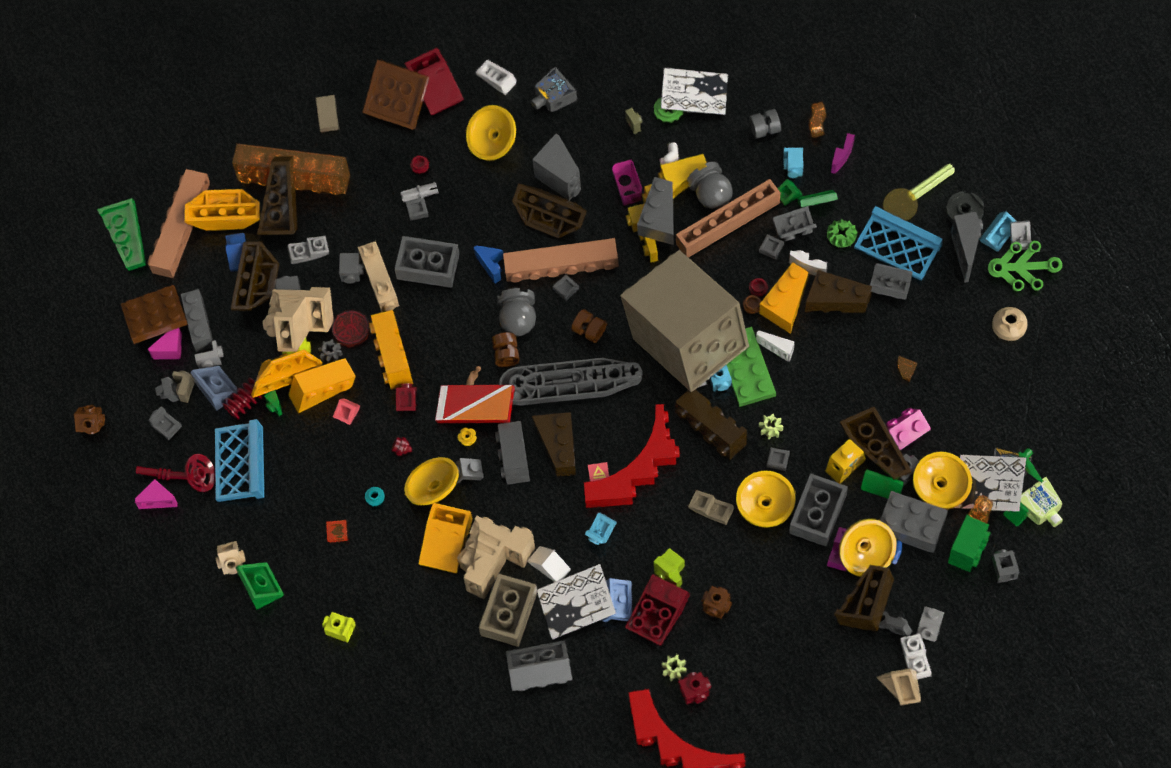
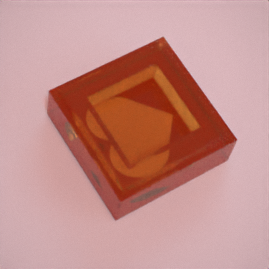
(337, 531)

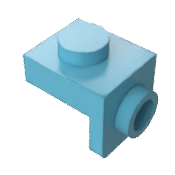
(600, 529)

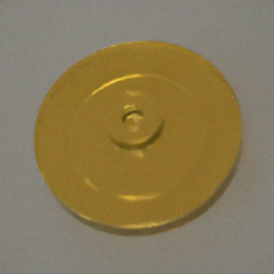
(901, 203)

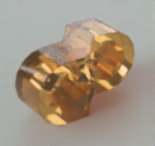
(819, 115)

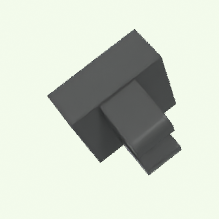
(167, 390)

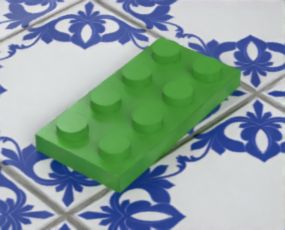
(750, 375)

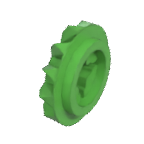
(666, 116)
(840, 240)

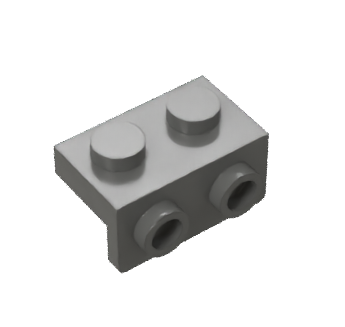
(793, 223)
(891, 281)

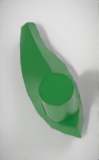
(1029, 467)

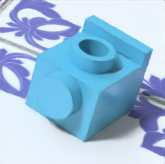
(793, 161)
(721, 382)

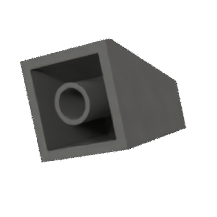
(557, 168)

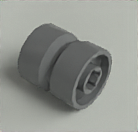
(759, 121)

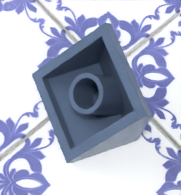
(214, 385)

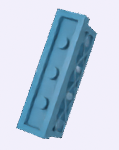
(903, 228)
(254, 455)

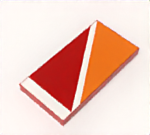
(475, 404)

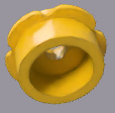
(467, 441)

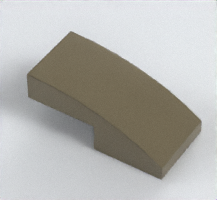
(710, 507)

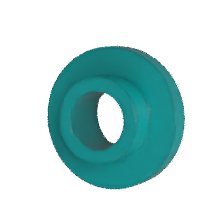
(374, 501)

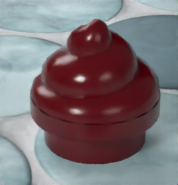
(401, 446)

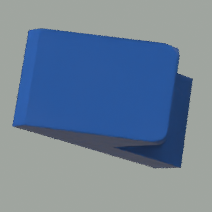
(234, 250)
(488, 259)

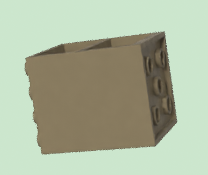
(685, 320)

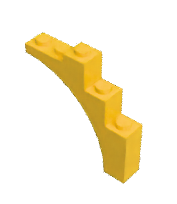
(675, 172)

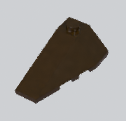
(875, 440)

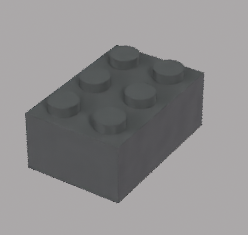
(427, 261)
(818, 510)
(914, 521)

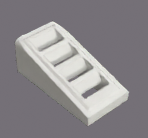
(504, 84)
(778, 345)

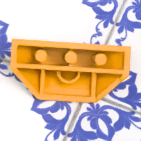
(222, 210)
(280, 371)

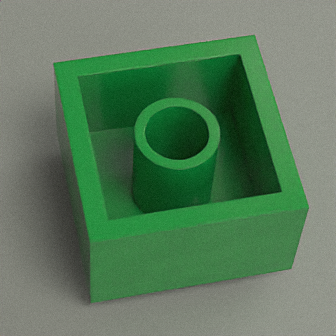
(969, 544)

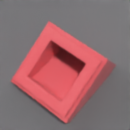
(346, 411)

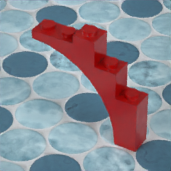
(620, 487)
(651, 729)

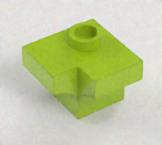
(669, 566)

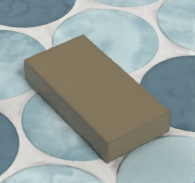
(327, 113)

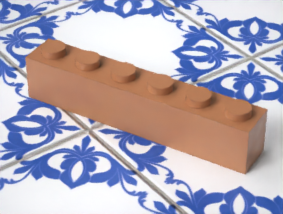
(728, 218)
(175, 230)
(560, 260)

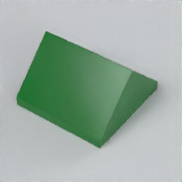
(260, 583)

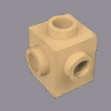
(229, 557)

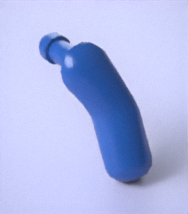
(898, 551)

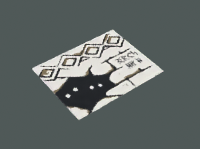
(694, 91)
(996, 478)
(576, 601)

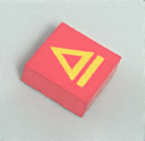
(598, 471)

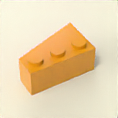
(785, 297)
(320, 384)

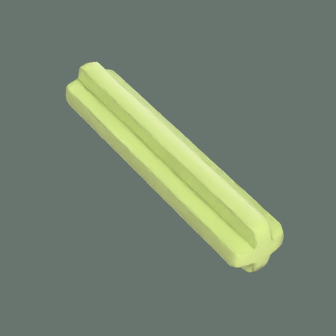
(933, 180)

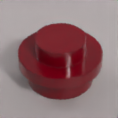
(419, 164)
(758, 287)

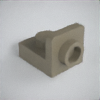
(184, 386)

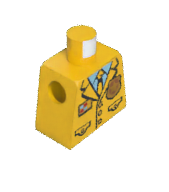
(847, 458)

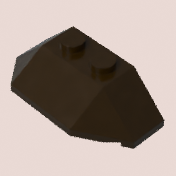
(548, 211)
(255, 277)

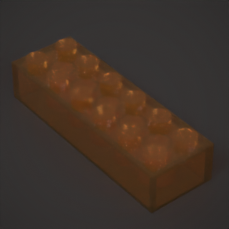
(311, 170)

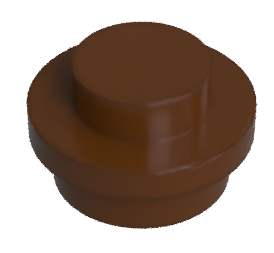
(752, 304)

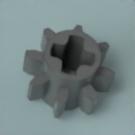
(325, 351)

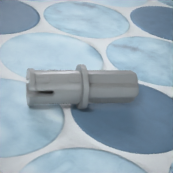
(419, 192)

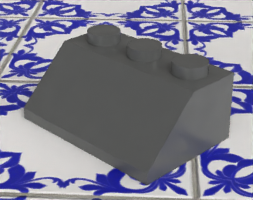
(538, 666)

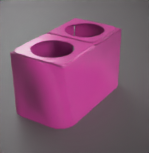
(624, 168)

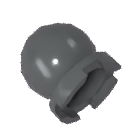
(711, 187)
(516, 311)

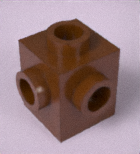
(89, 419)
(718, 607)

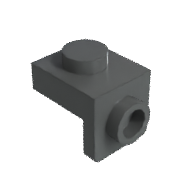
(164, 423)
(469, 469)

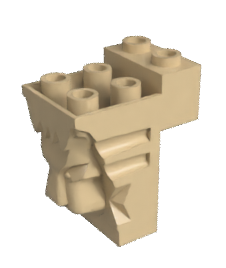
(296, 313)
(488, 551)

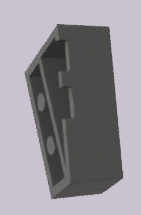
(657, 214)
(512, 452)

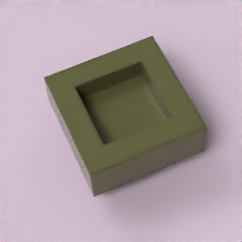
(634, 120)

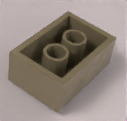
(508, 610)

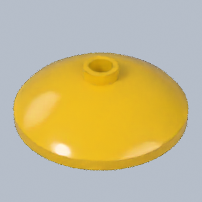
(483, 129)
(949, 471)
(431, 481)
(770, 488)
(877, 550)

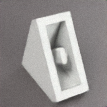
(549, 564)

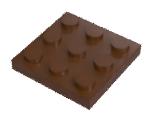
(396, 94)
(154, 314)

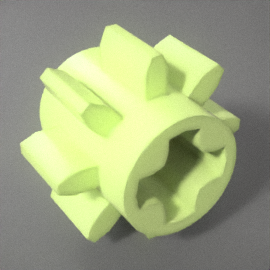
(770, 431)
(670, 663)

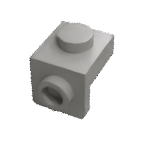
(1020, 233)
(210, 358)
(930, 624)

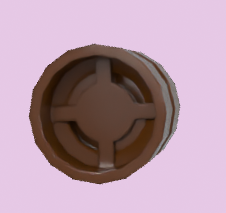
(591, 327)
(505, 349)

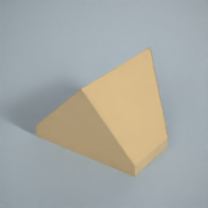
(902, 685)

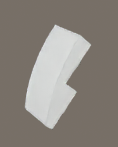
(802, 260)
(916, 655)

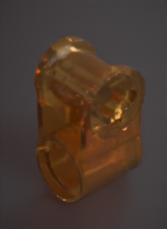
(981, 509)

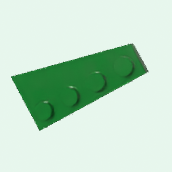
(125, 232)

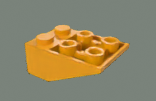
(445, 537)

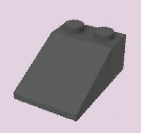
(965, 236)

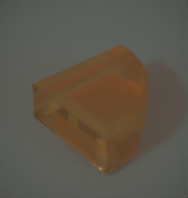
(906, 367)

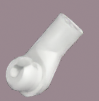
(672, 156)

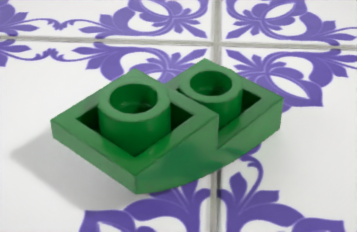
(273, 402)

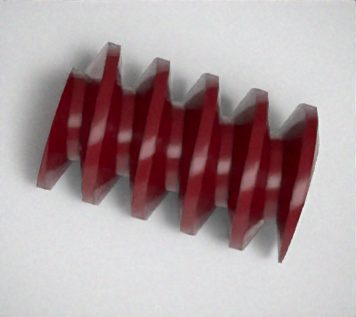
(241, 399)

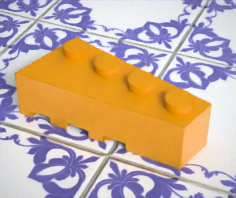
(391, 349)

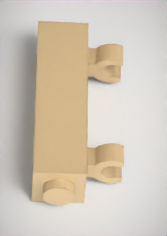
(378, 276)

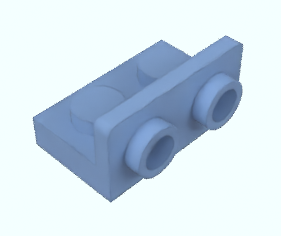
(621, 598)

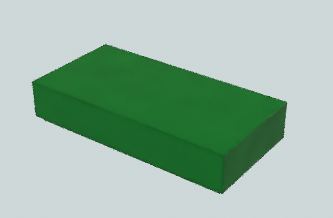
(817, 198)

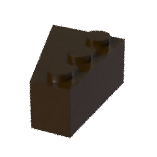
(837, 294)
(557, 438)
(868, 600)

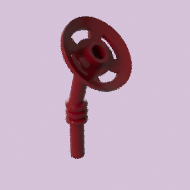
(194, 475)

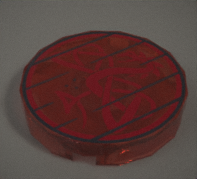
(350, 328)

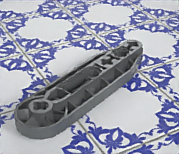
(563, 380)

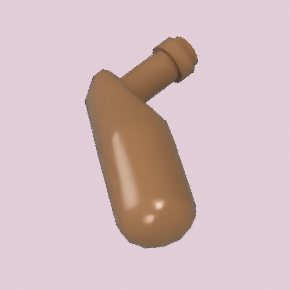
(473, 375)

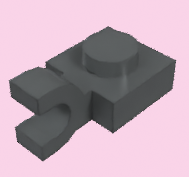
(896, 625)

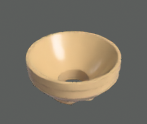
(1009, 331)

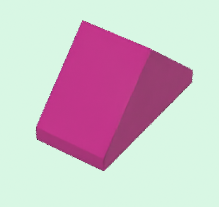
(167, 346)
(155, 497)

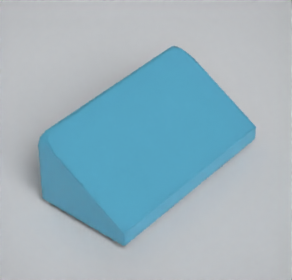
(998, 231)

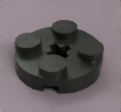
(964, 200)

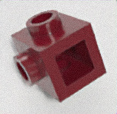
(694, 688)

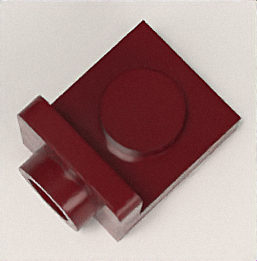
(406, 397)

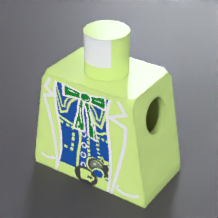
(1042, 503)

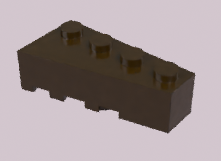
(279, 201)
(711, 423)

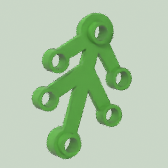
(1021, 266)

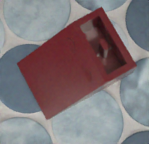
(441, 87)
(657, 610)

